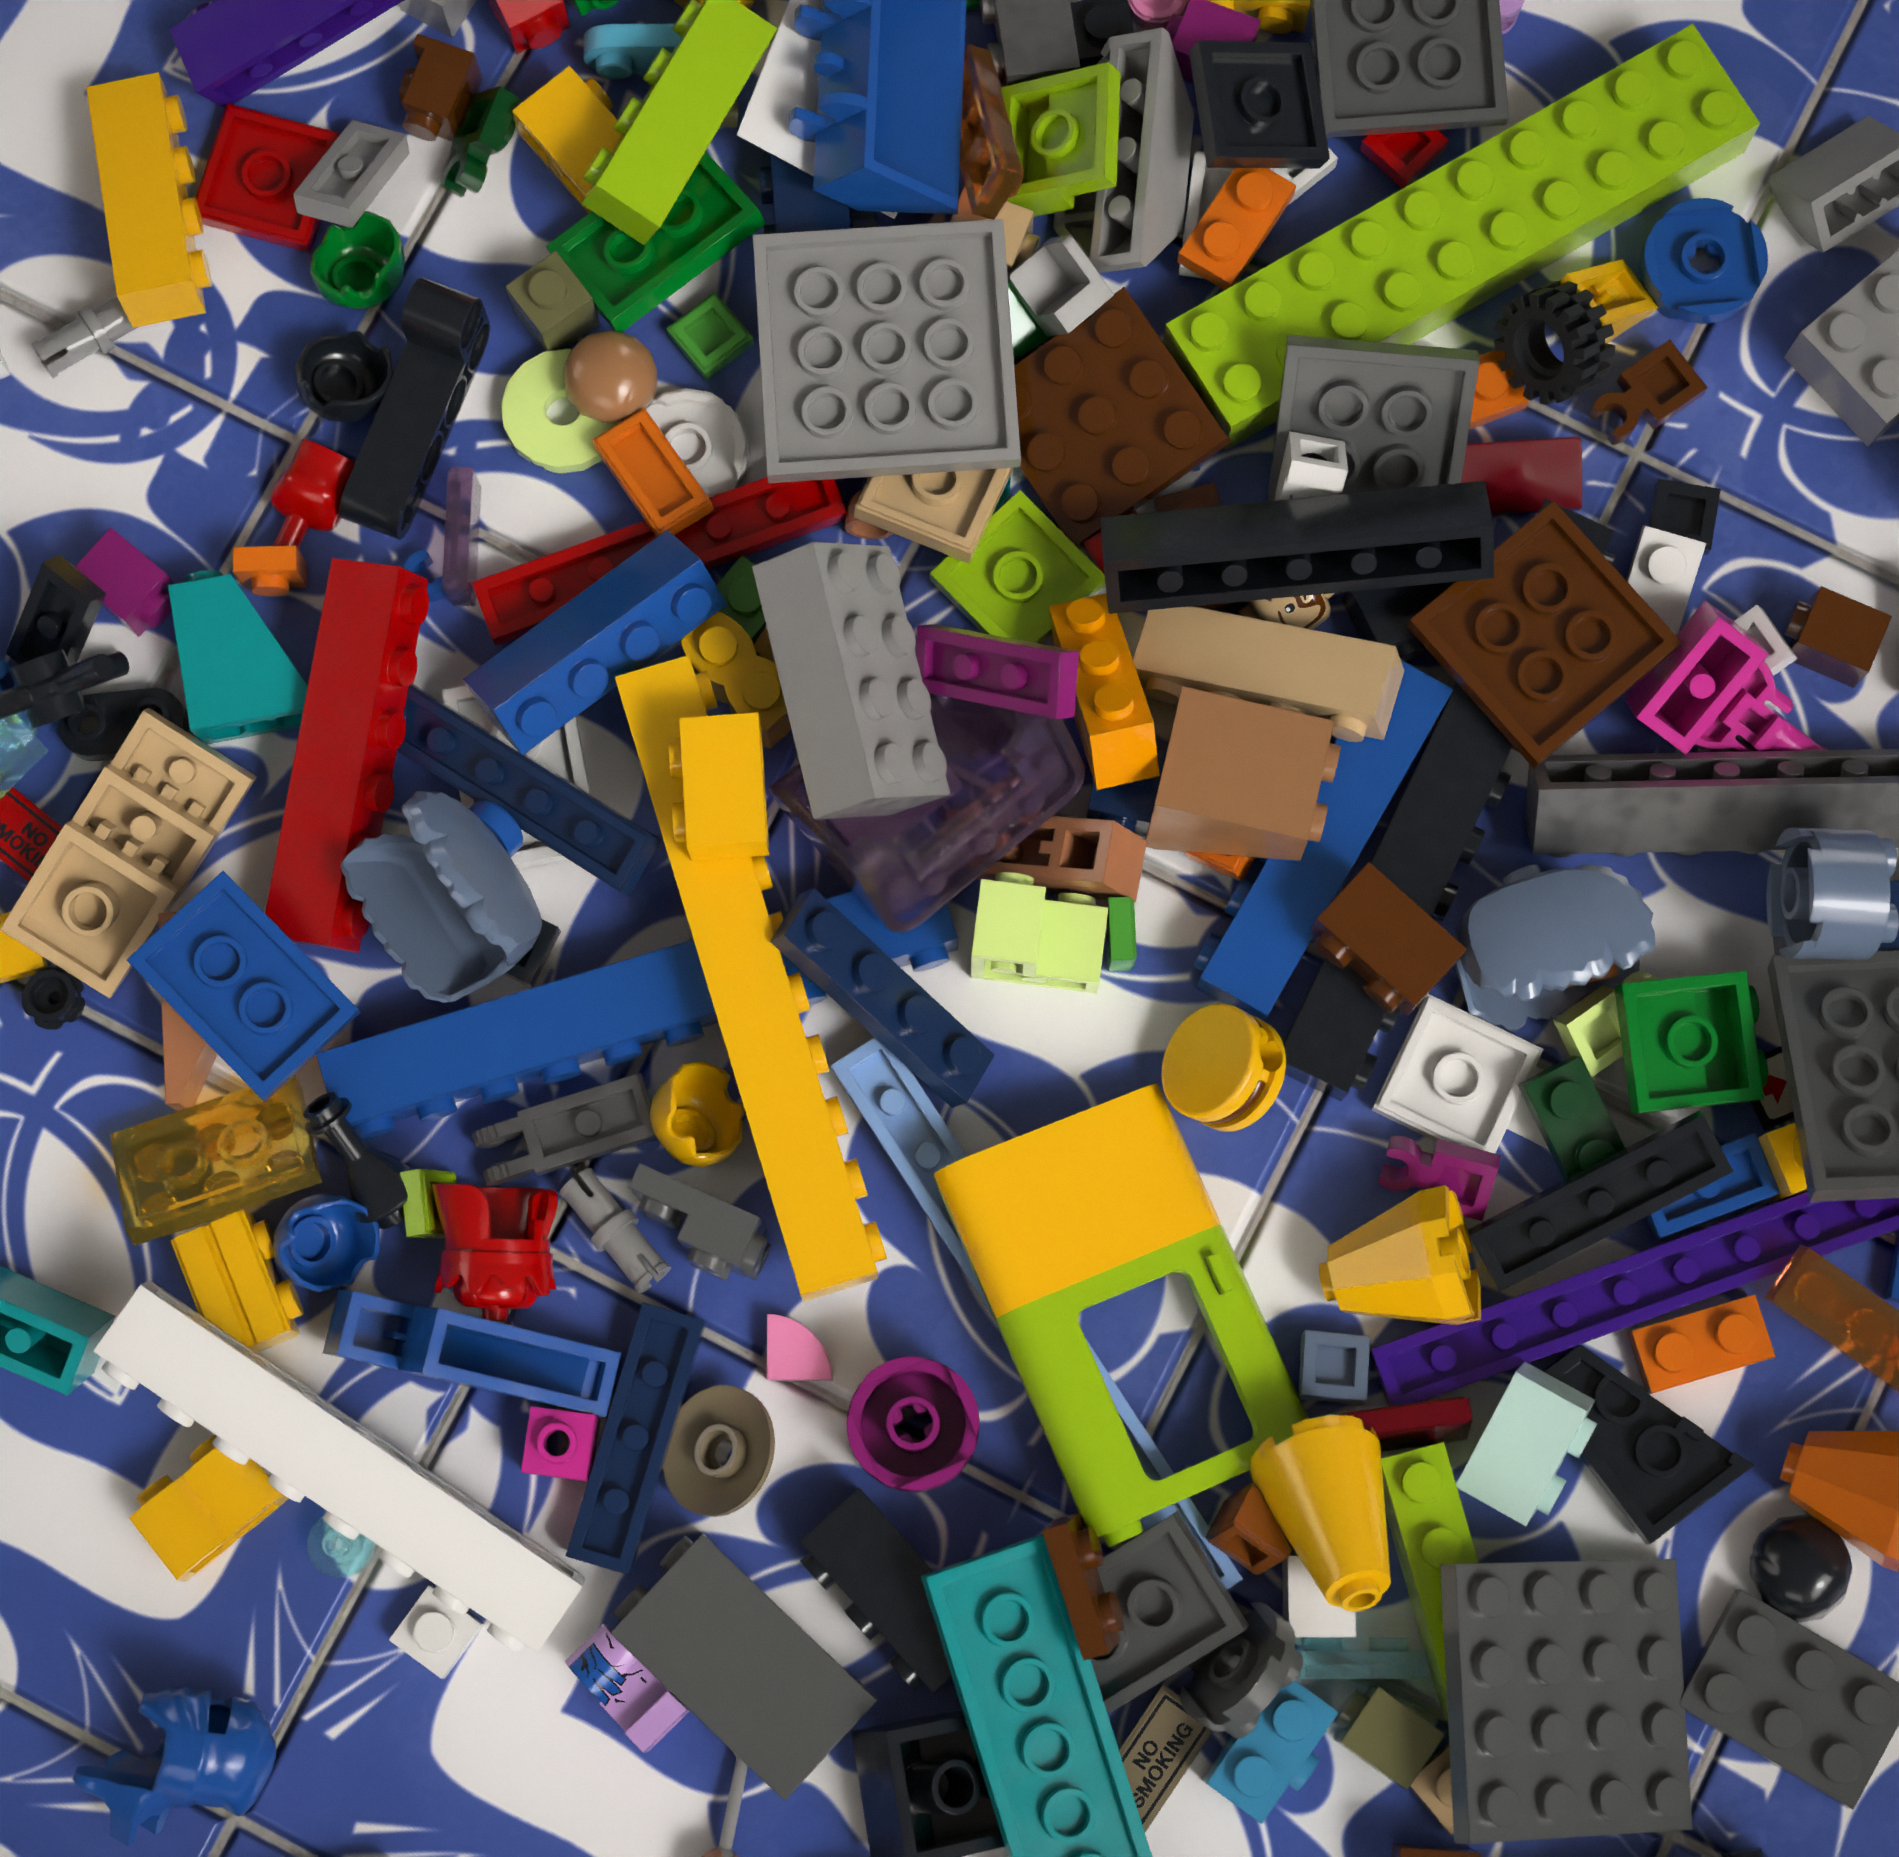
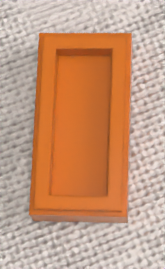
(652, 474)

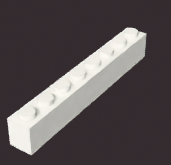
(339, 1466)

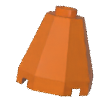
(1850, 1487)

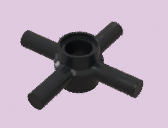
(52, 688)

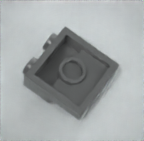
(714, 1232)

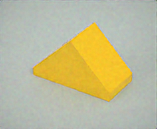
(1618, 292)

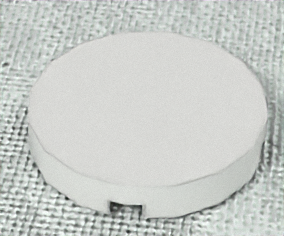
(705, 436)

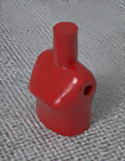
(310, 492)

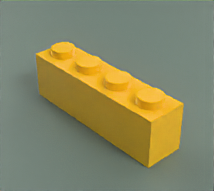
(147, 200)

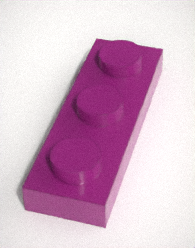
(998, 671)

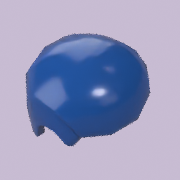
(323, 1243)

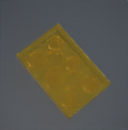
(212, 1160)

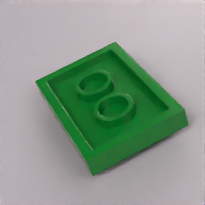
(634, 277)

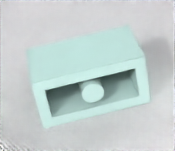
(1527, 1443)

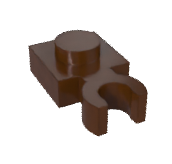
(1652, 388)

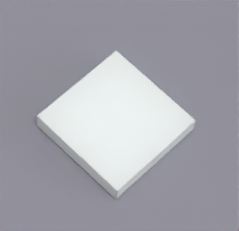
(1456, 1077)

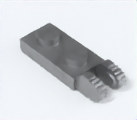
(572, 1129)

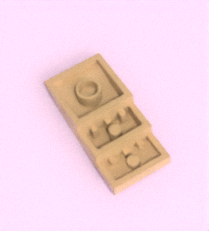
(128, 852)

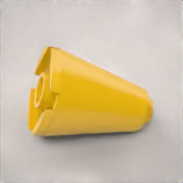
(1330, 1505)

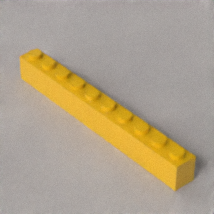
(758, 1012)

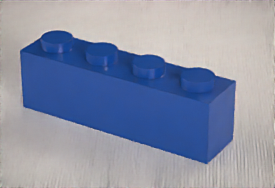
(594, 638)

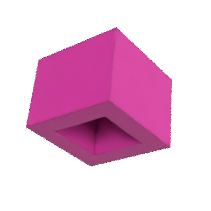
(580, 1456)

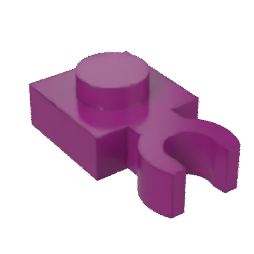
(1457, 1166)

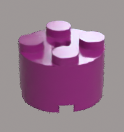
(929, 1390)

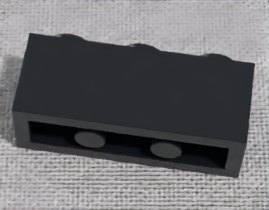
(884, 1581)

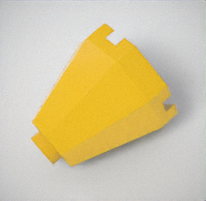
(1407, 1264)

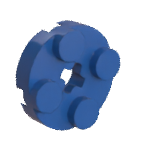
(1724, 235)

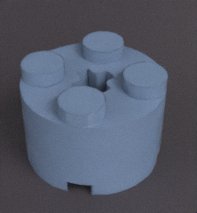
(1832, 894)

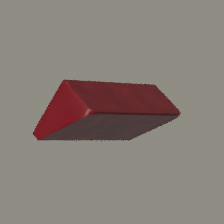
(1527, 473)

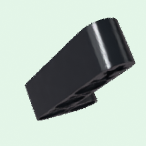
(403, 446)

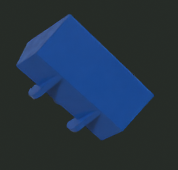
(886, 103)

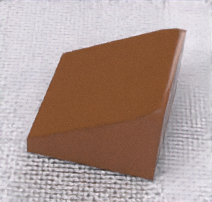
(1249, 1531)

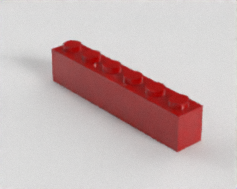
(346, 747)

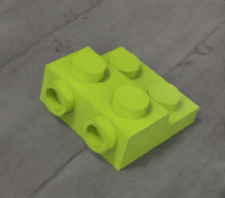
(1065, 135)

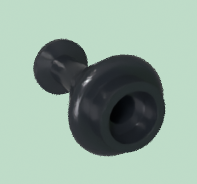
(371, 1175)

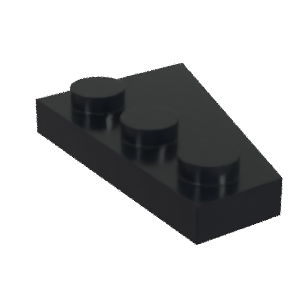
(1642, 1451)

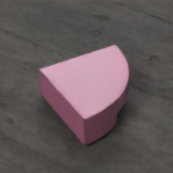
(794, 1352)

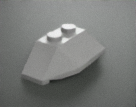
(1147, 208)

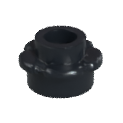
(37, 993)

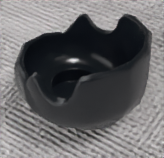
(343, 376)
(1800, 1567)

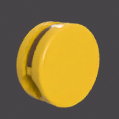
(1223, 1067)

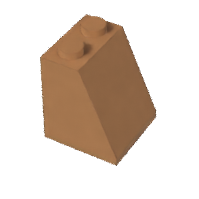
(1242, 779)

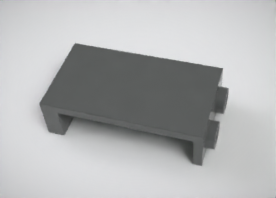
(741, 1664)

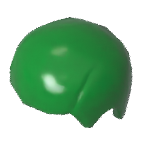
(359, 263)

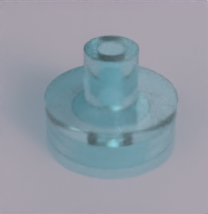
(347, 1561)

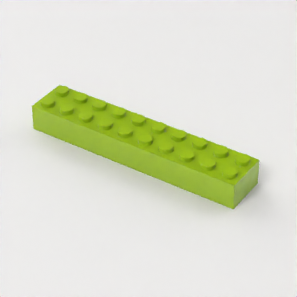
(1470, 226)

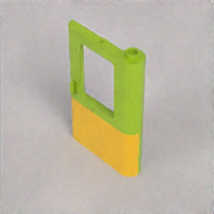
(1080, 1220)

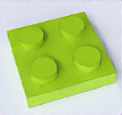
(1018, 574)

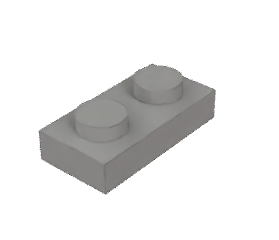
(351, 173)

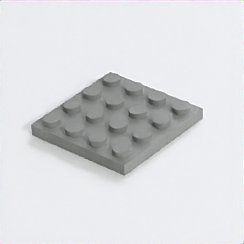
(886, 351)

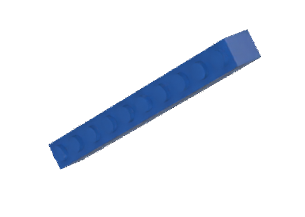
(565, 1025)

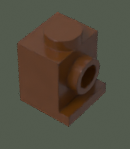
(438, 89)

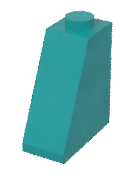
(231, 663)

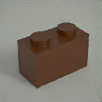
(1386, 941)

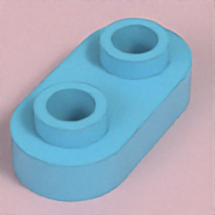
(626, 48)

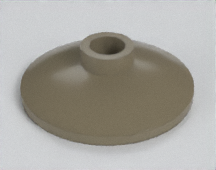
(699, 1448)

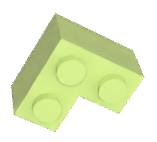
(1037, 939)

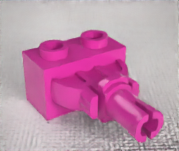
(1716, 691)

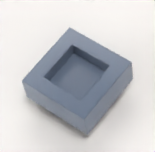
(1334, 1367)

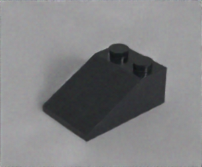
(924, 1789)

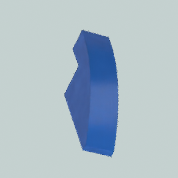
(471, 1352)

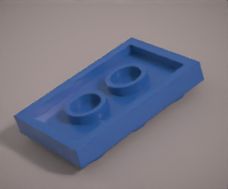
(243, 986)

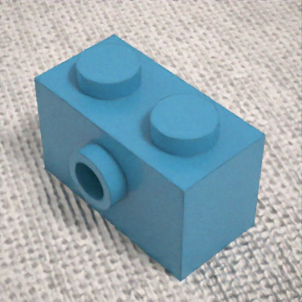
(1274, 1754)

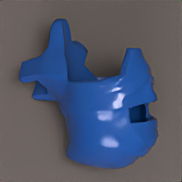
(207, 1757)

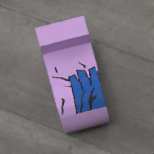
(626, 1689)

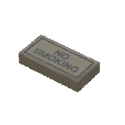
(1160, 1751)

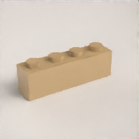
(1272, 666)

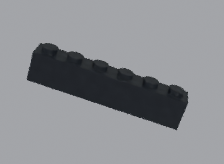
(1298, 547)

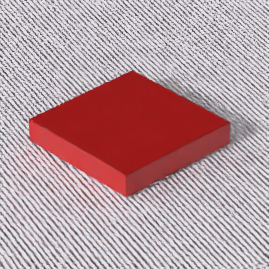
(254, 173)

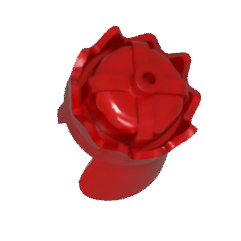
(496, 1246)

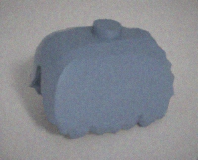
(444, 899)
(1546, 935)

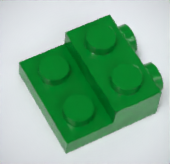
(1690, 1042)

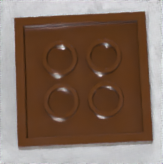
(1108, 419)
(1544, 636)

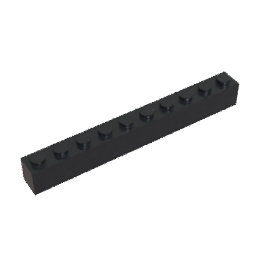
(1418, 855)

